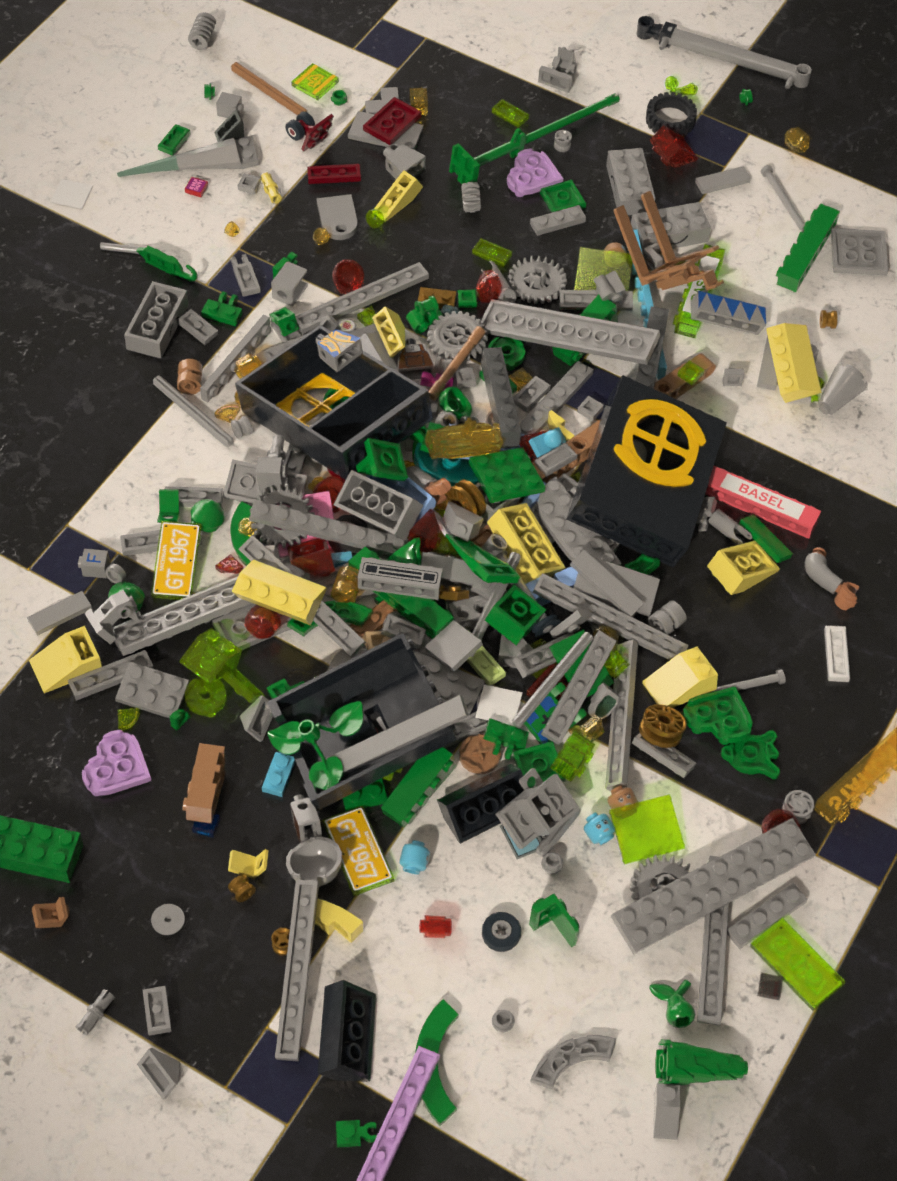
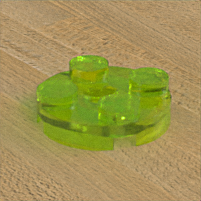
(208, 706)

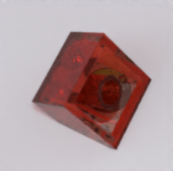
(672, 148)
(312, 557)

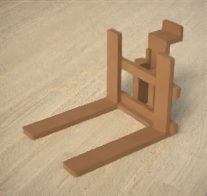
(674, 270)

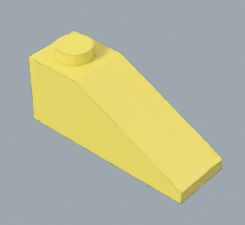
(399, 195)
(390, 330)

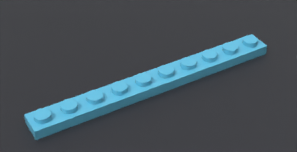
(645, 298)

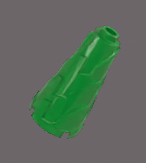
(687, 1064)

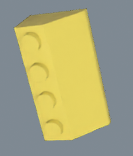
(793, 361)
(528, 539)
(279, 591)

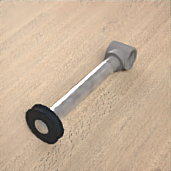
(497, 547)

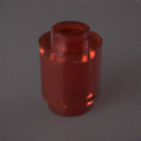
(435, 926)

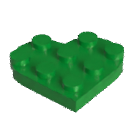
(721, 714)

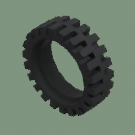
(671, 101)

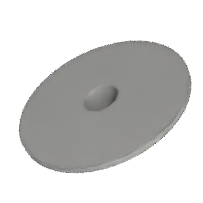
(167, 919)

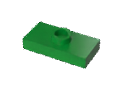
(174, 139)

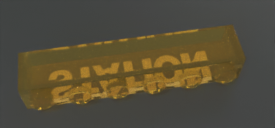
(859, 781)

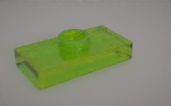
(510, 113)
(492, 252)
(242, 685)

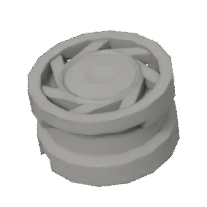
(799, 805)

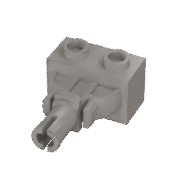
(270, 469)

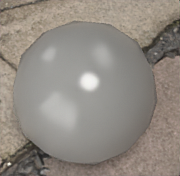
(447, 418)

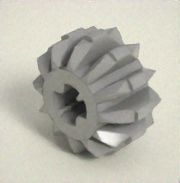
(471, 197)

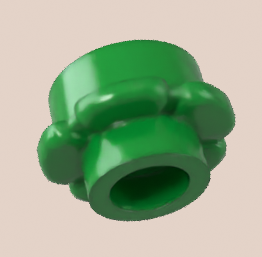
(209, 91)
(746, 96)
(339, 97)

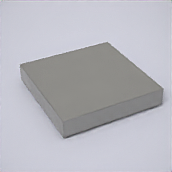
(453, 645)

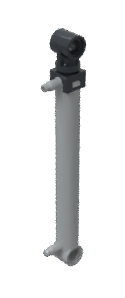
(669, 35)

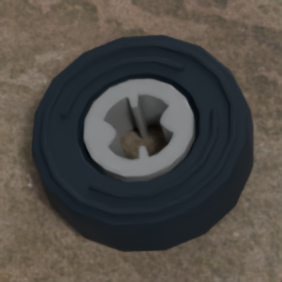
(498, 942)

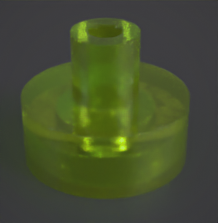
(378, 218)

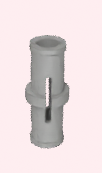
(95, 1012)

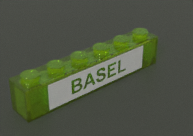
(683, 323)

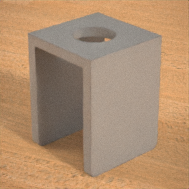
(288, 285)

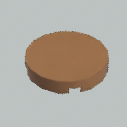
(477, 755)

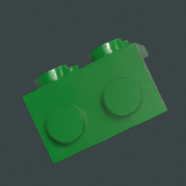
(554, 910)

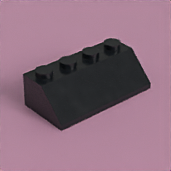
(475, 806)
(347, 1032)

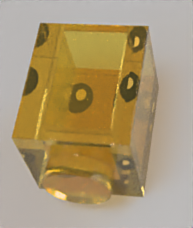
(419, 100)

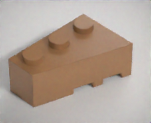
(205, 783)

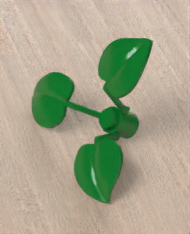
(289, 736)

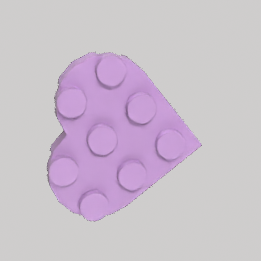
(531, 173)
(116, 765)

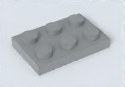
(151, 690)

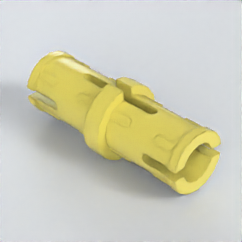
(270, 188)

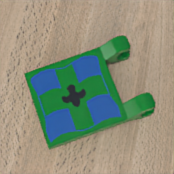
(542, 713)

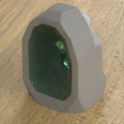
(603, 701)

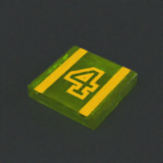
(315, 81)

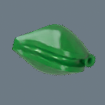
(408, 553)

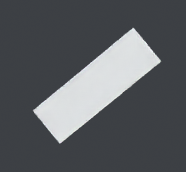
(837, 653)

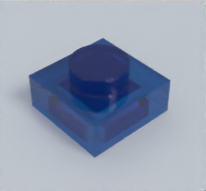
(206, 829)

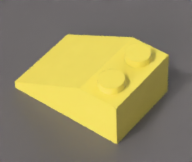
(742, 566)
(682, 679)

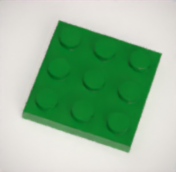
(506, 475)

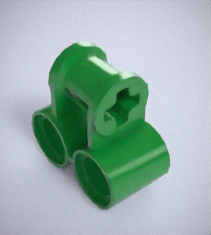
(423, 314)

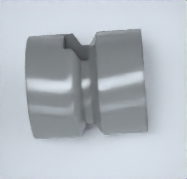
(668, 617)

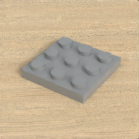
(859, 251)

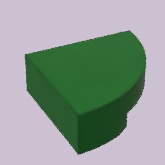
(178, 718)

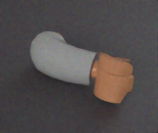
(434, 487)
(818, 571)

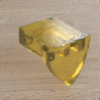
(591, 729)

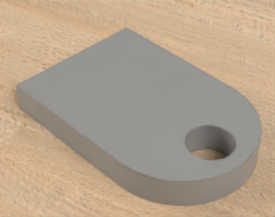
(338, 214)

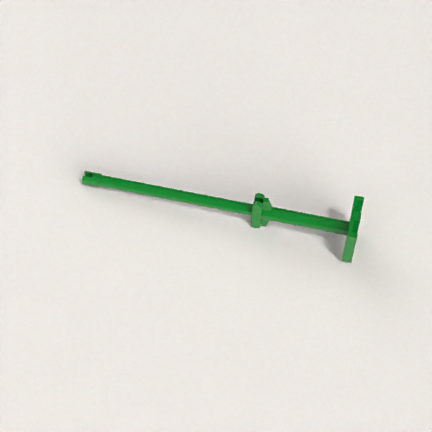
(468, 167)

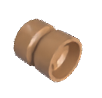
(189, 376)

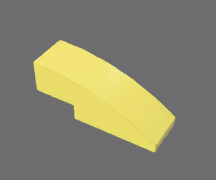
(333, 917)

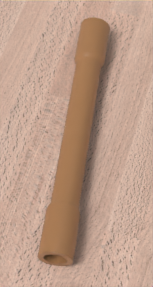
(472, 341)

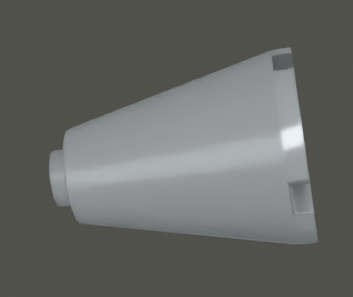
(841, 388)

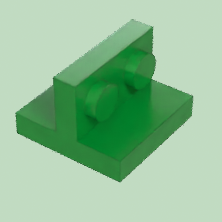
(383, 460)

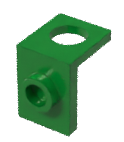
(168, 505)

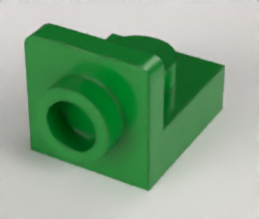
(285, 320)

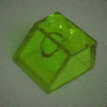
(211, 656)

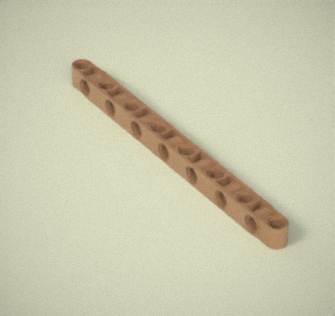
(669, 384)

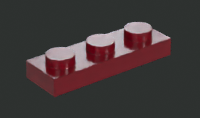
(333, 173)

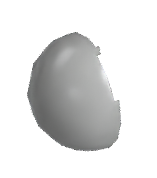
(315, 860)

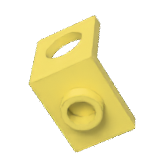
(247, 864)

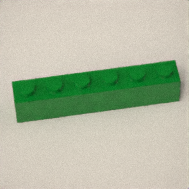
(807, 248)
(419, 611)

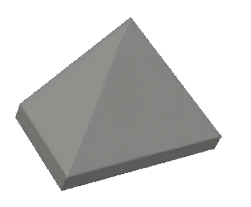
(257, 718)
(160, 1071)

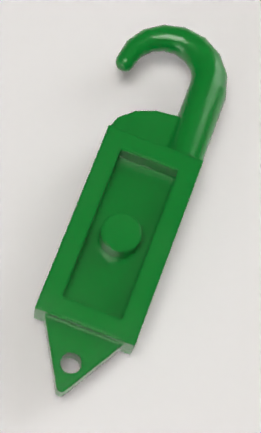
(166, 263)

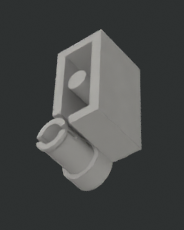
(610, 288)

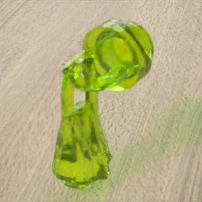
(672, 82)

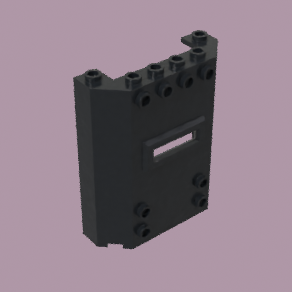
(384, 681)

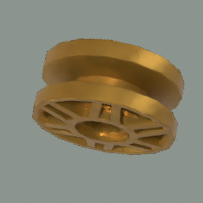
(467, 496)
(662, 726)

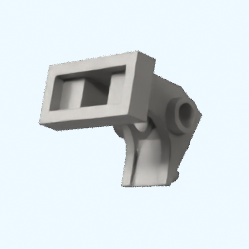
(560, 75)
(109, 612)

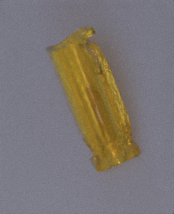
(464, 440)

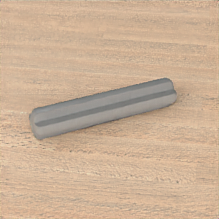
(550, 840)

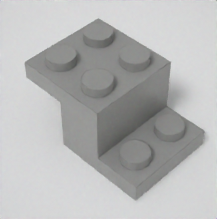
(537, 811)

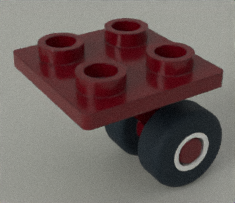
(306, 126)

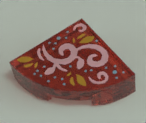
(229, 565)

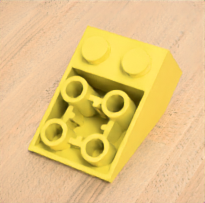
(65, 659)

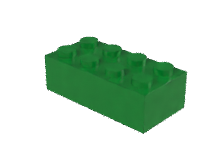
(39, 849)

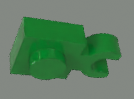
(290, 258)
(350, 1133)

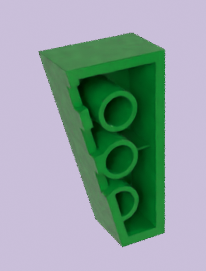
(596, 309)
(418, 786)

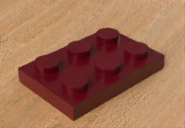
(392, 121)

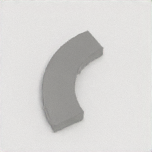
(569, 1053)

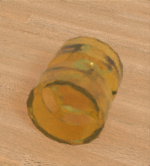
(346, 585)

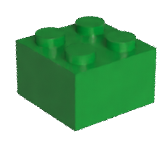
(515, 615)

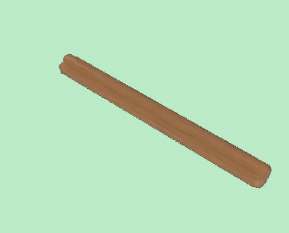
(267, 88)

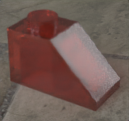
(428, 531)

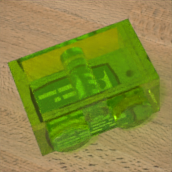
(573, 756)

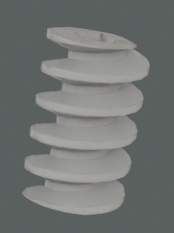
(201, 31)

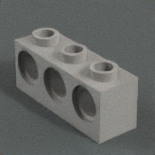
(469, 610)

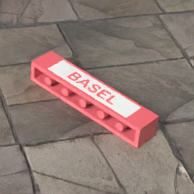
(762, 502)

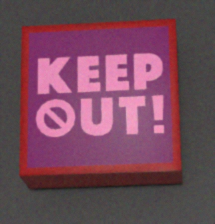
(196, 187)

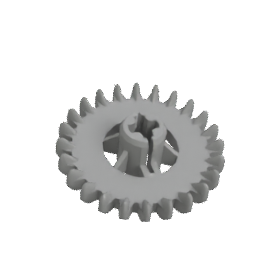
(537, 279)
(457, 335)
(281, 497)
(667, 870)

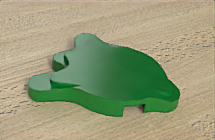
(754, 755)

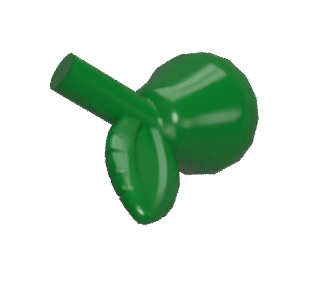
(679, 1011)

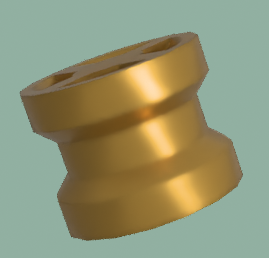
(828, 319)
(241, 888)
(278, 937)

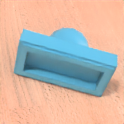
(547, 441)

